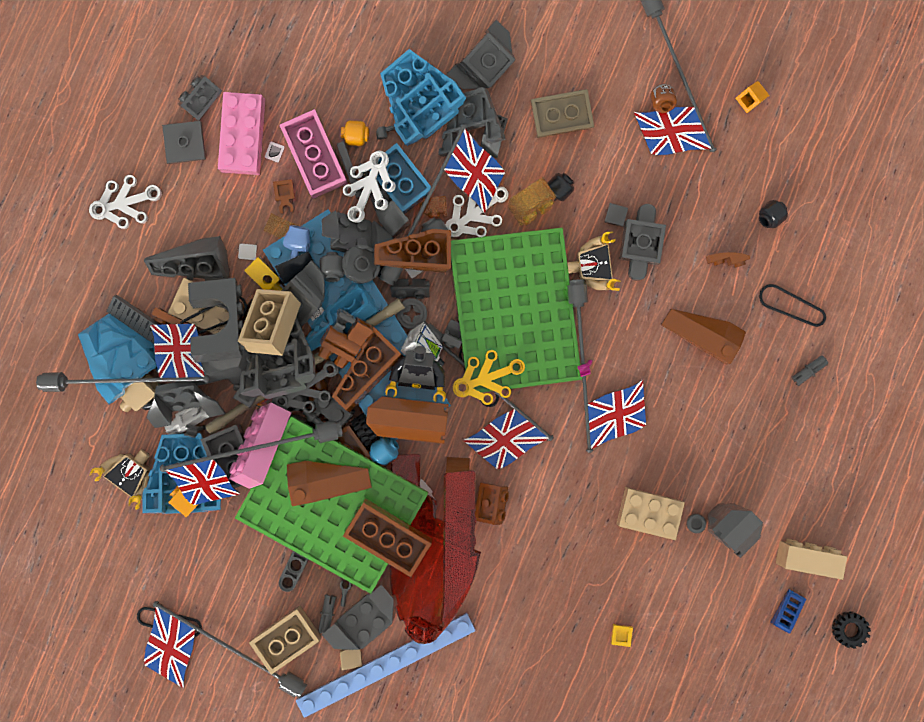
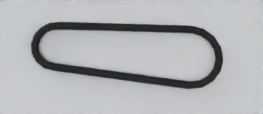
(790, 315)
(215, 326)

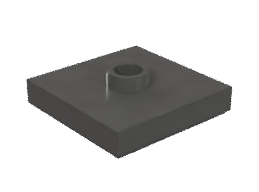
(184, 142)

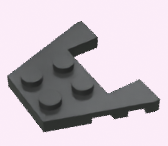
(475, 113)

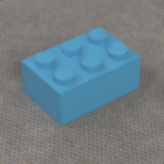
(409, 182)

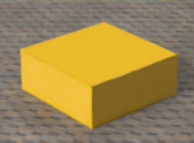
(621, 635)

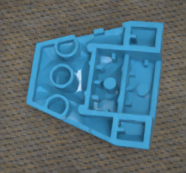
(419, 97)
(116, 353)
(172, 450)

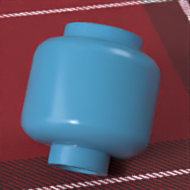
(384, 450)

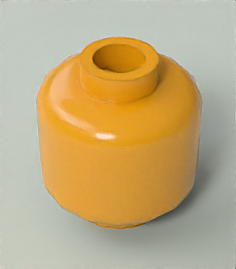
(355, 133)

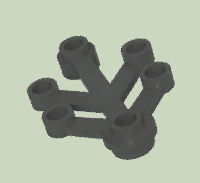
(290, 402)

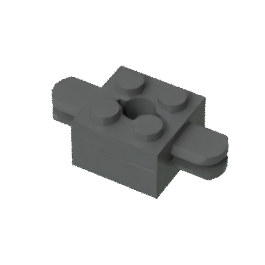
(642, 242)

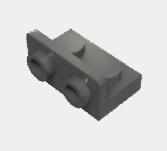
(199, 96)

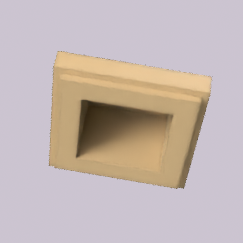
(350, 659)

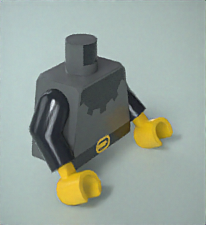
(418, 371)

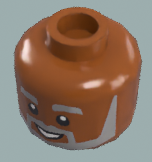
(663, 98)

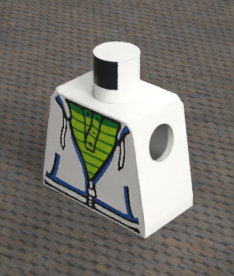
(423, 337)

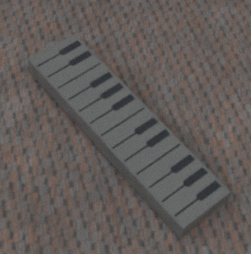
(132, 317)

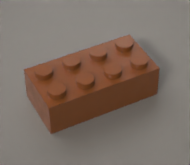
(388, 537)

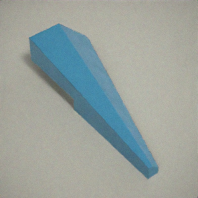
(354, 301)

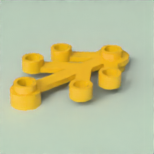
(485, 378)

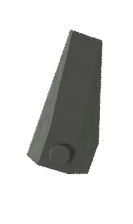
(391, 218)
(198, 259)

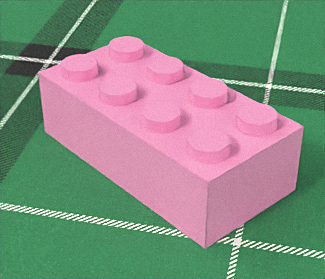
(241, 133)
(313, 154)
(266, 427)

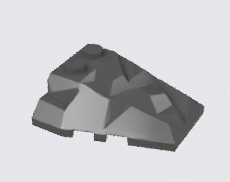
(279, 374)

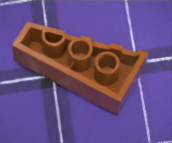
(366, 370)

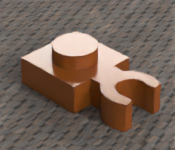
(284, 192)

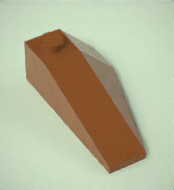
(418, 251)
(320, 481)

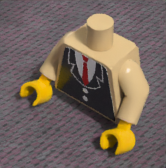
(595, 264)
(127, 474)

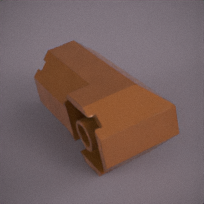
(408, 419)

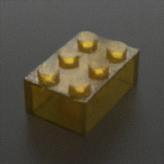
(532, 201)

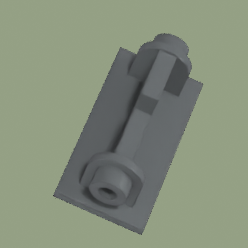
(418, 289)

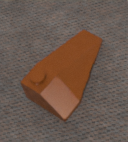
(711, 335)

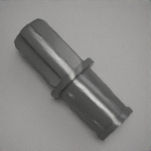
(810, 370)
(327, 613)

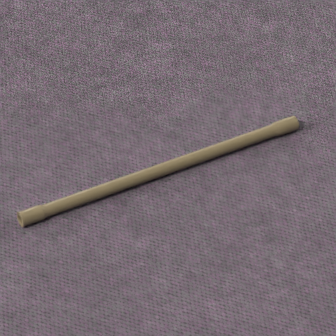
(223, 420)

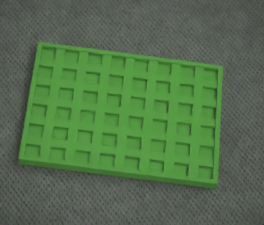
(516, 303)
(318, 527)

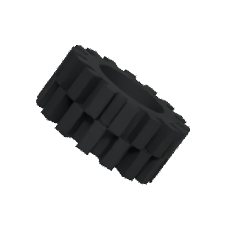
(365, 433)
(861, 635)

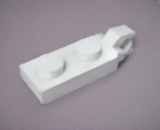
(188, 416)

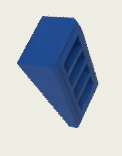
(794, 614)

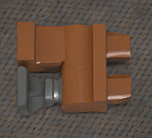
(342, 344)

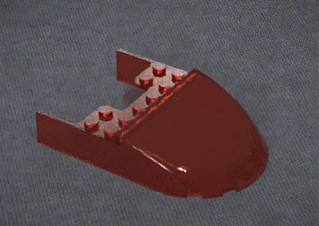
(448, 568)

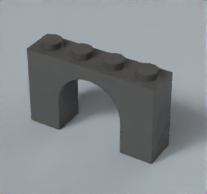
(224, 344)

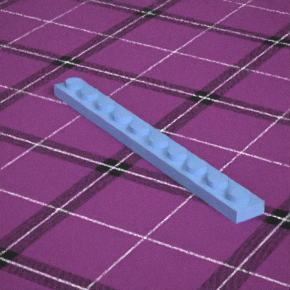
(381, 667)

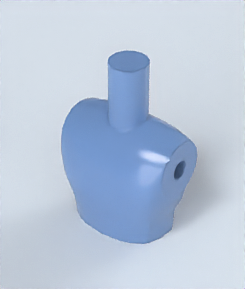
(297, 240)

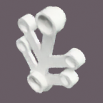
(370, 184)
(122, 203)
(473, 214)

